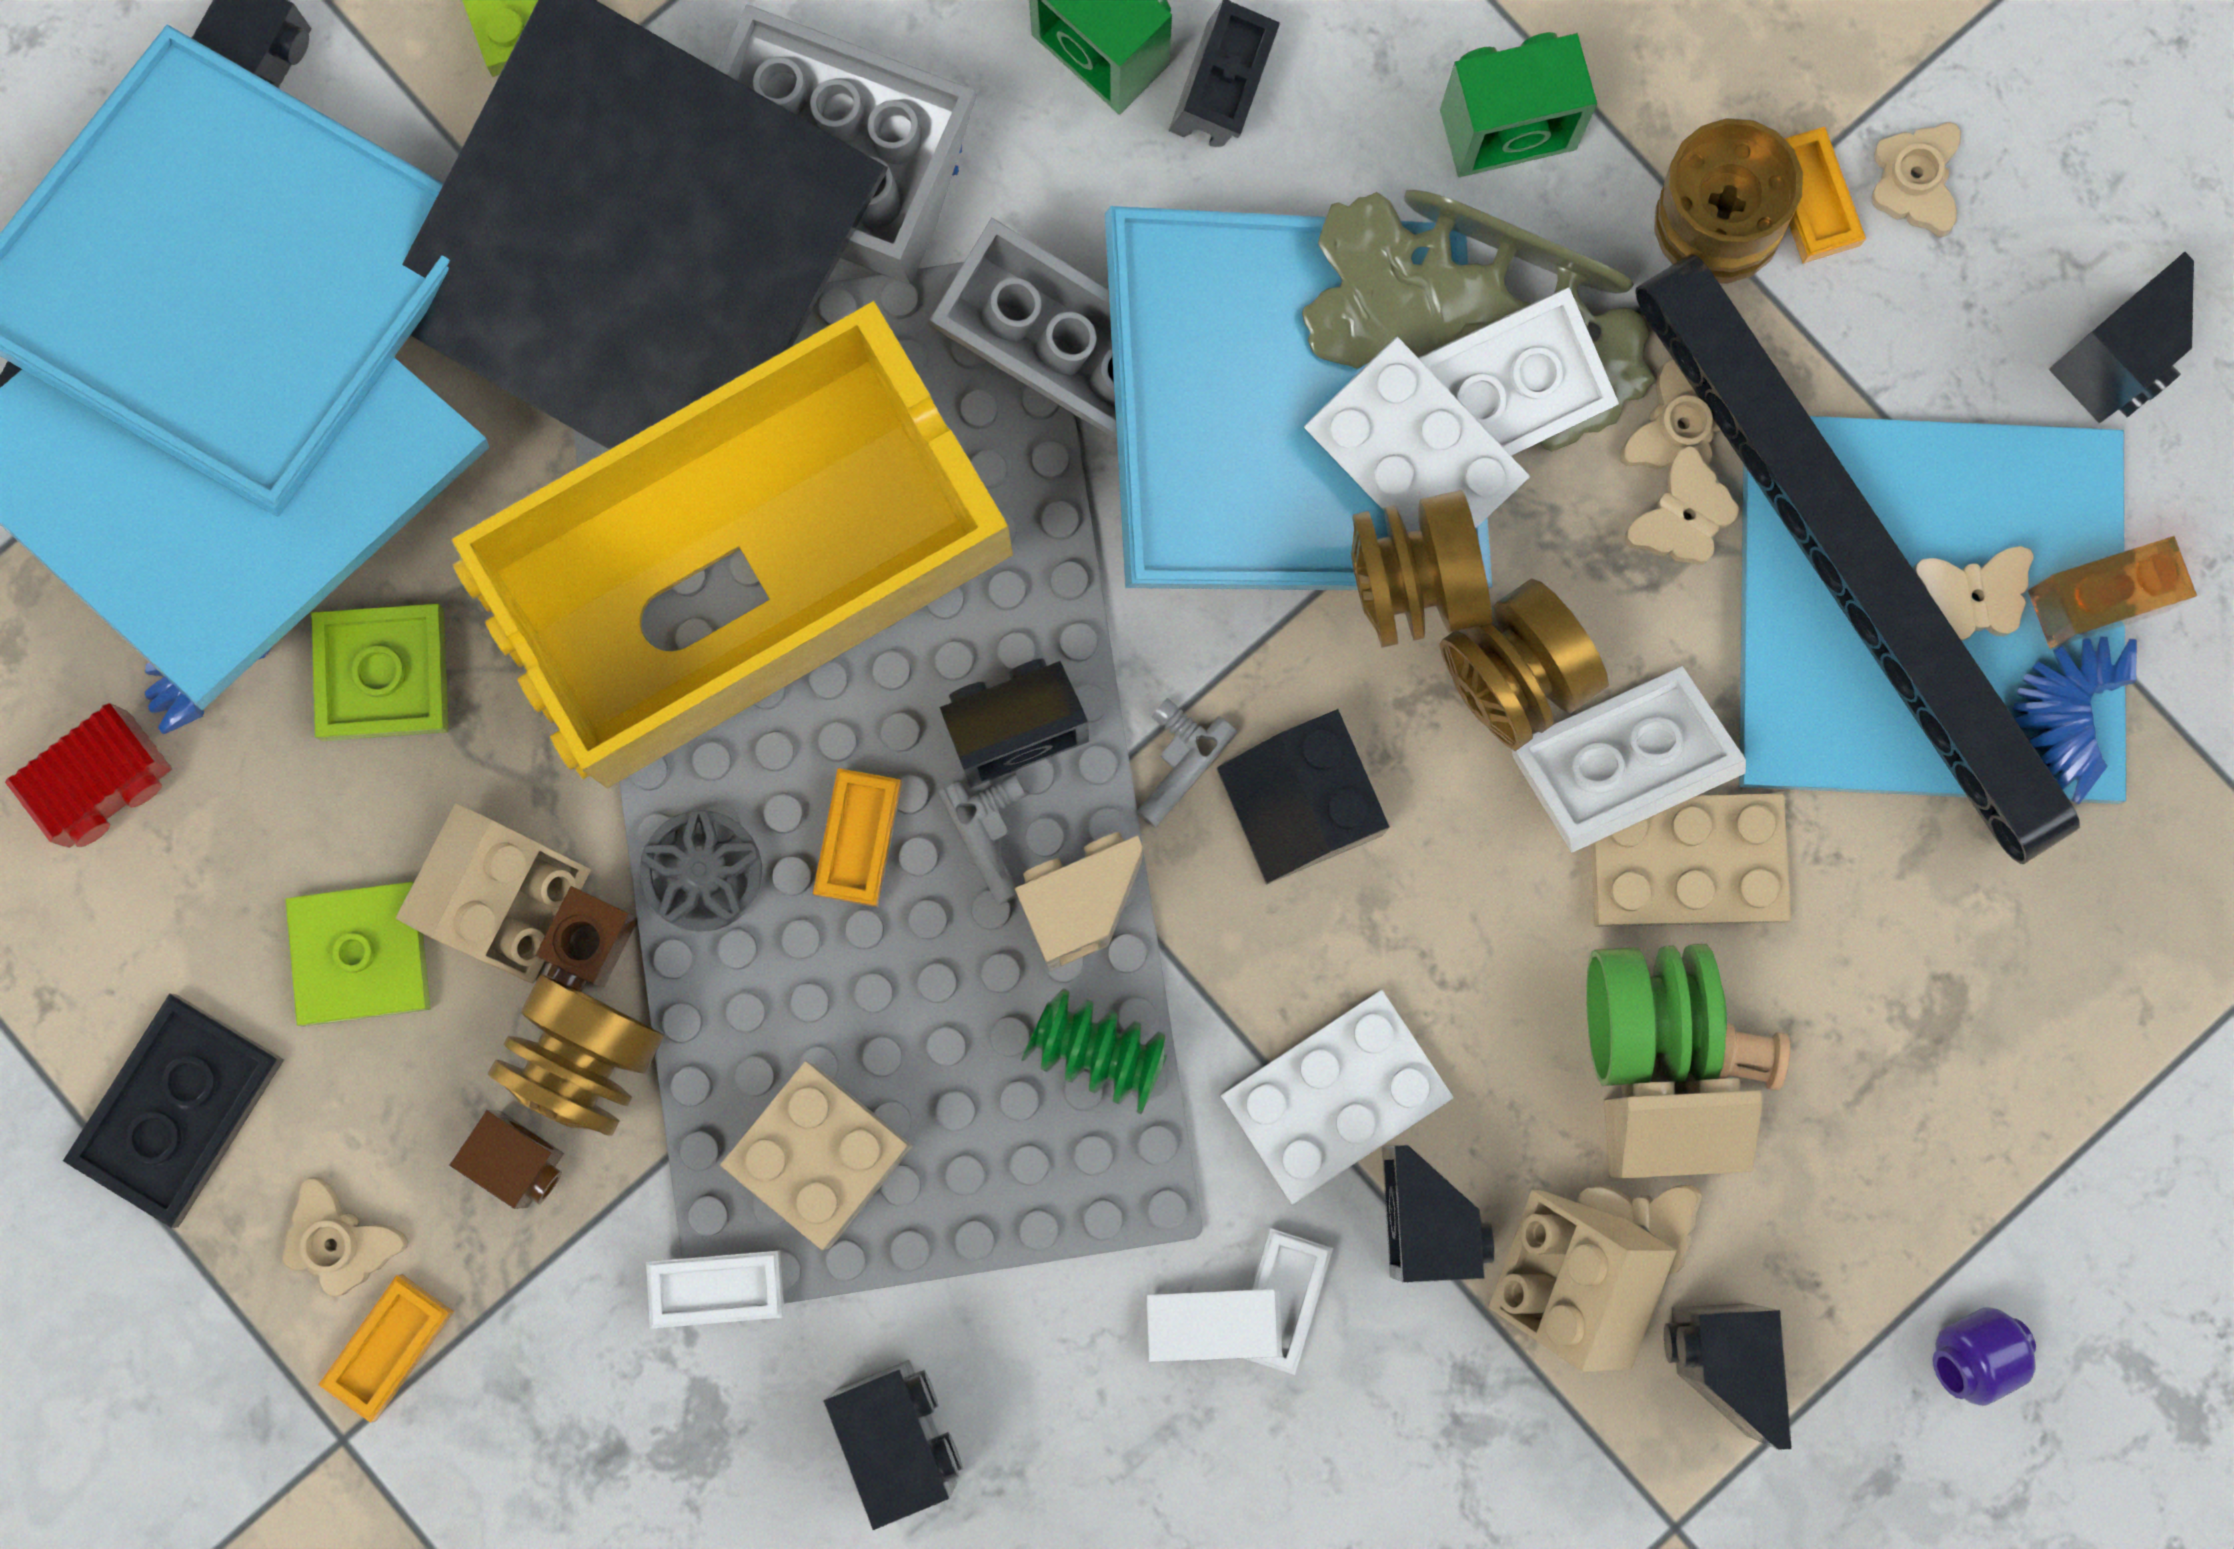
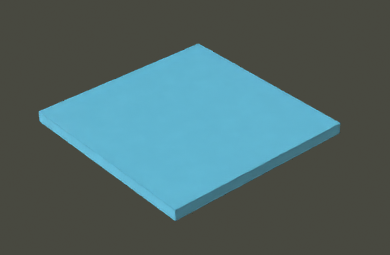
(217, 269)
(1217, 400)
(1949, 491)
(188, 563)

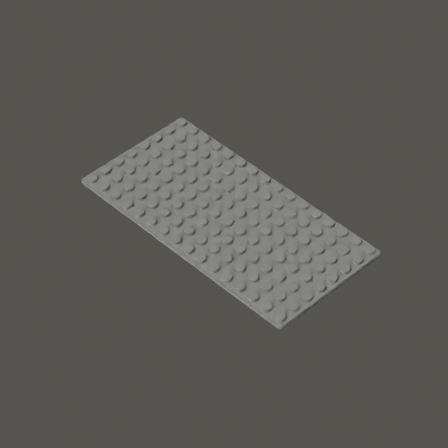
(938, 985)

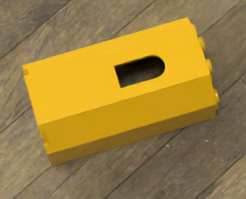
(810, 466)

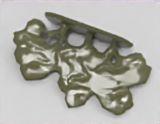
(1441, 301)

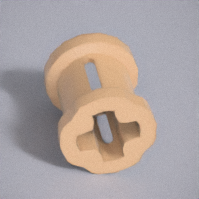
(1756, 1057)

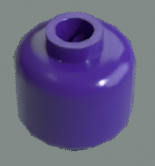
(1984, 1356)

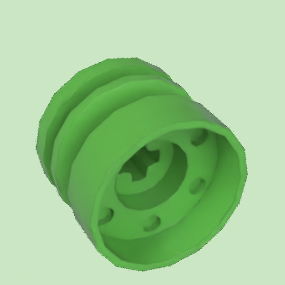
(1667, 1014)

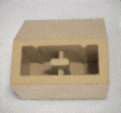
(490, 892)
(1080, 904)
(1682, 1134)
(1582, 1282)

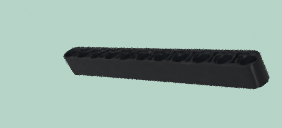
(1857, 560)

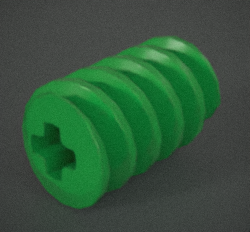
(1098, 1049)

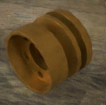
(1736, 170)
(1421, 568)
(1532, 658)
(575, 1056)

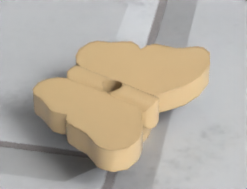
(1923, 199)
(1662, 439)
(1693, 491)
(1996, 584)
(1666, 1217)
(358, 1249)

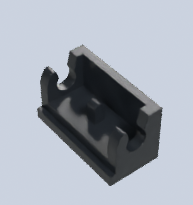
(1225, 73)

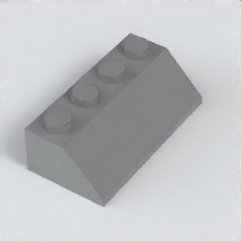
(1034, 322)

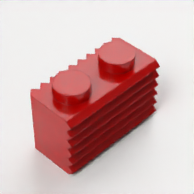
(90, 777)

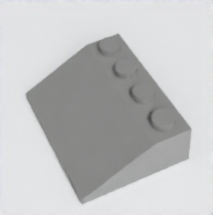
(876, 106)

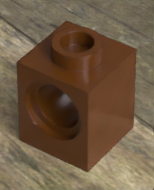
(576, 912)
(509, 1161)

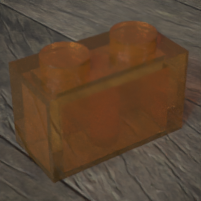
(2112, 592)

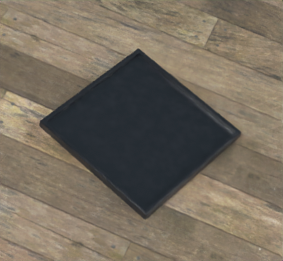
(630, 225)

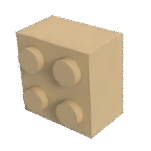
(816, 1155)

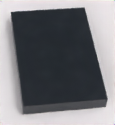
(173, 1110)

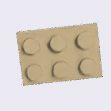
(1696, 865)

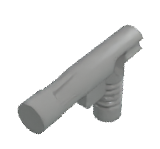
(1183, 758)
(985, 829)

